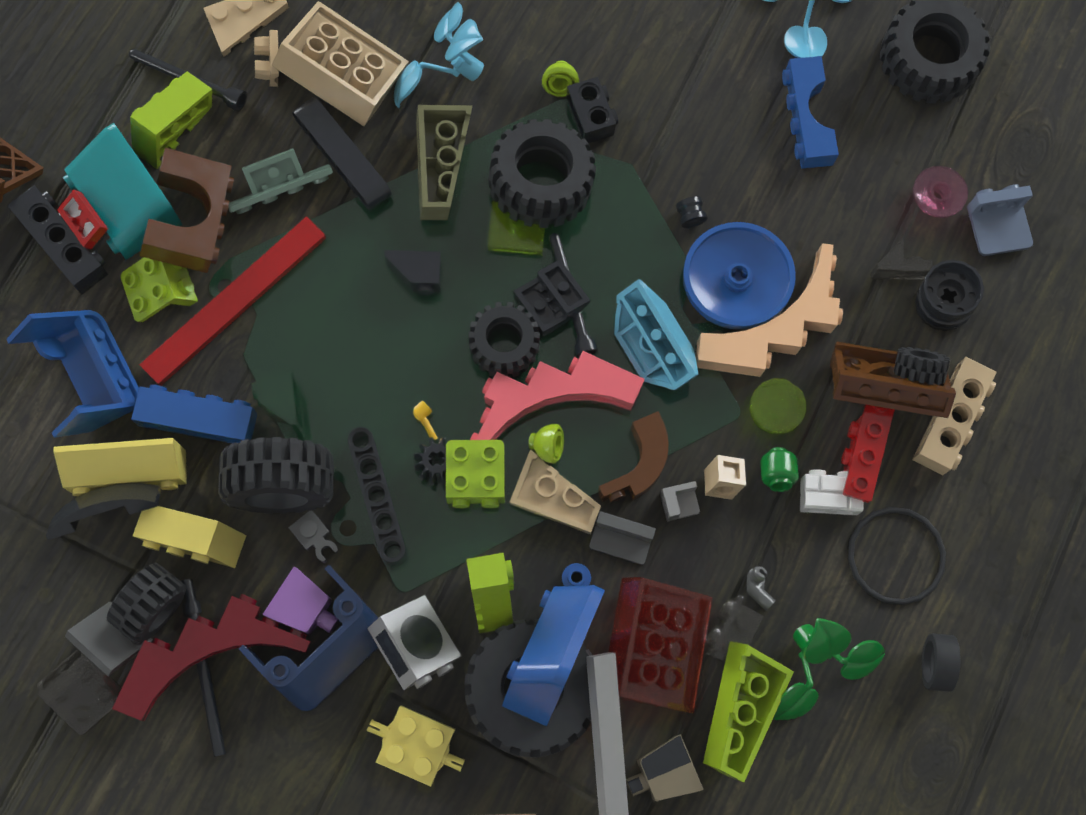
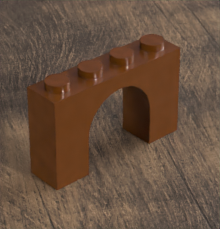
(193, 245)

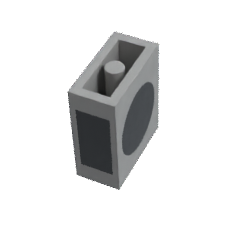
(414, 643)

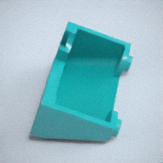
(119, 190)

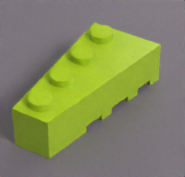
(491, 586)
(744, 709)

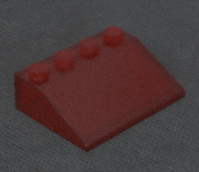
(659, 643)

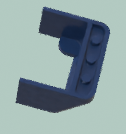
(329, 664)

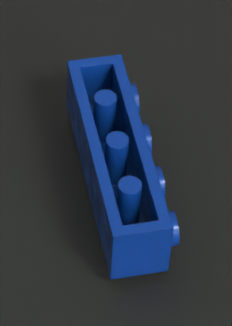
(194, 415)

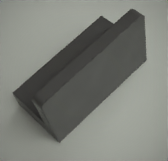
(621, 538)

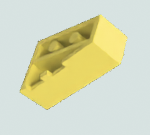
(189, 535)

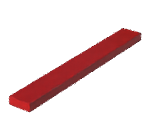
(233, 301)

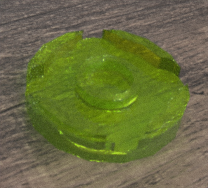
(777, 406)

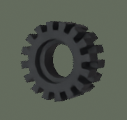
(921, 365)

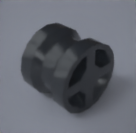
(691, 212)

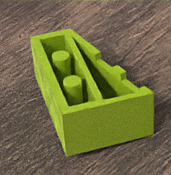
(167, 116)

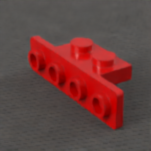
(866, 451)

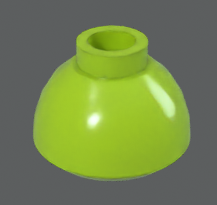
(558, 77)
(548, 443)

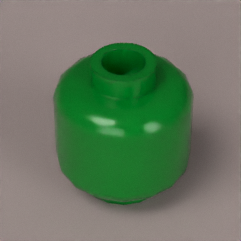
(779, 469)

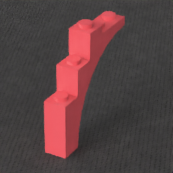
(589, 380)

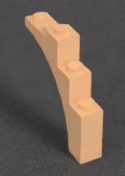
(747, 350)

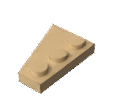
(237, 19)
(553, 497)

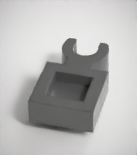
(311, 533)

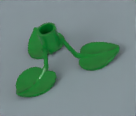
(818, 645)

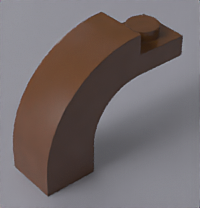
(653, 448)

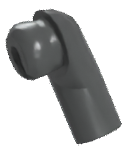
(756, 587)

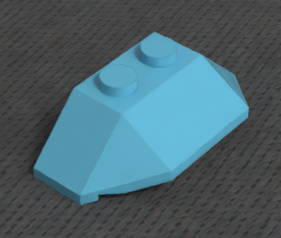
(653, 338)

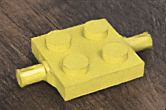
(415, 745)

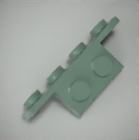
(274, 177)

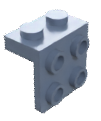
(1000, 220)

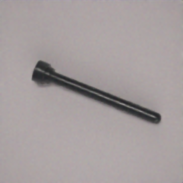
(233, 97)
(584, 341)

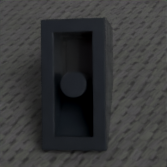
(417, 269)

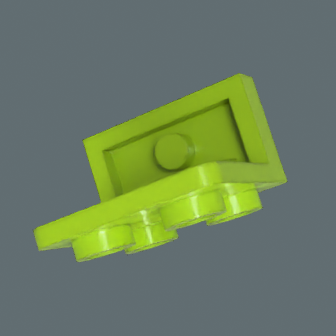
(154, 285)
(475, 473)

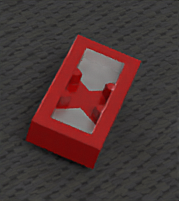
(82, 219)

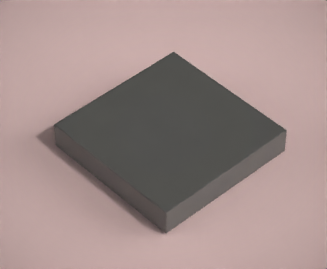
(102, 641)

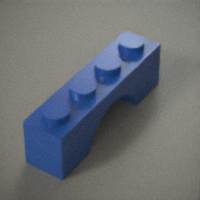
(815, 143)

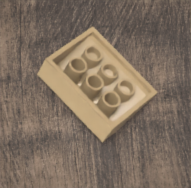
(339, 63)

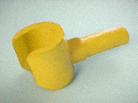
(420, 412)

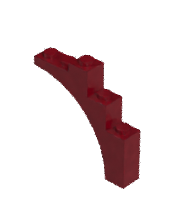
(158, 666)

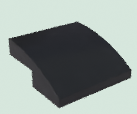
(552, 297)

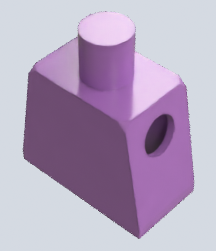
(301, 605)

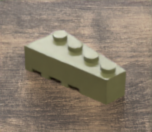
(440, 146)

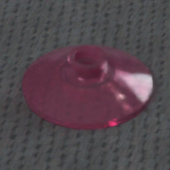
(946, 183)

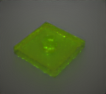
(512, 235)

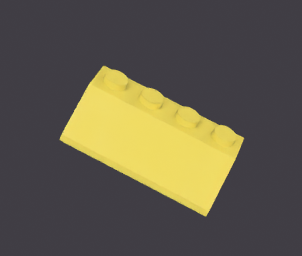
(113, 463)

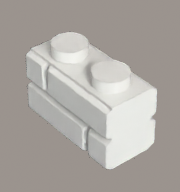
(825, 494)

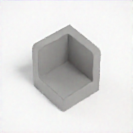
(680, 501)

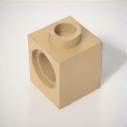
(724, 477)

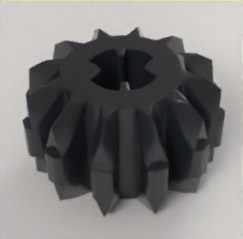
(425, 461)

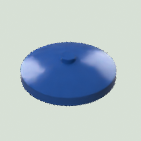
(739, 275)

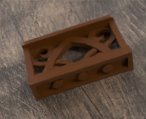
(868, 378)

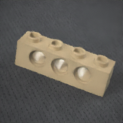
(931, 451)

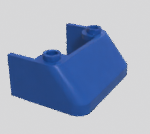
(91, 362)
(551, 651)

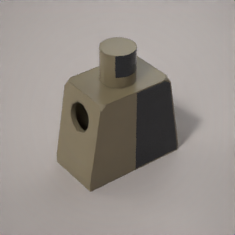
(666, 772)

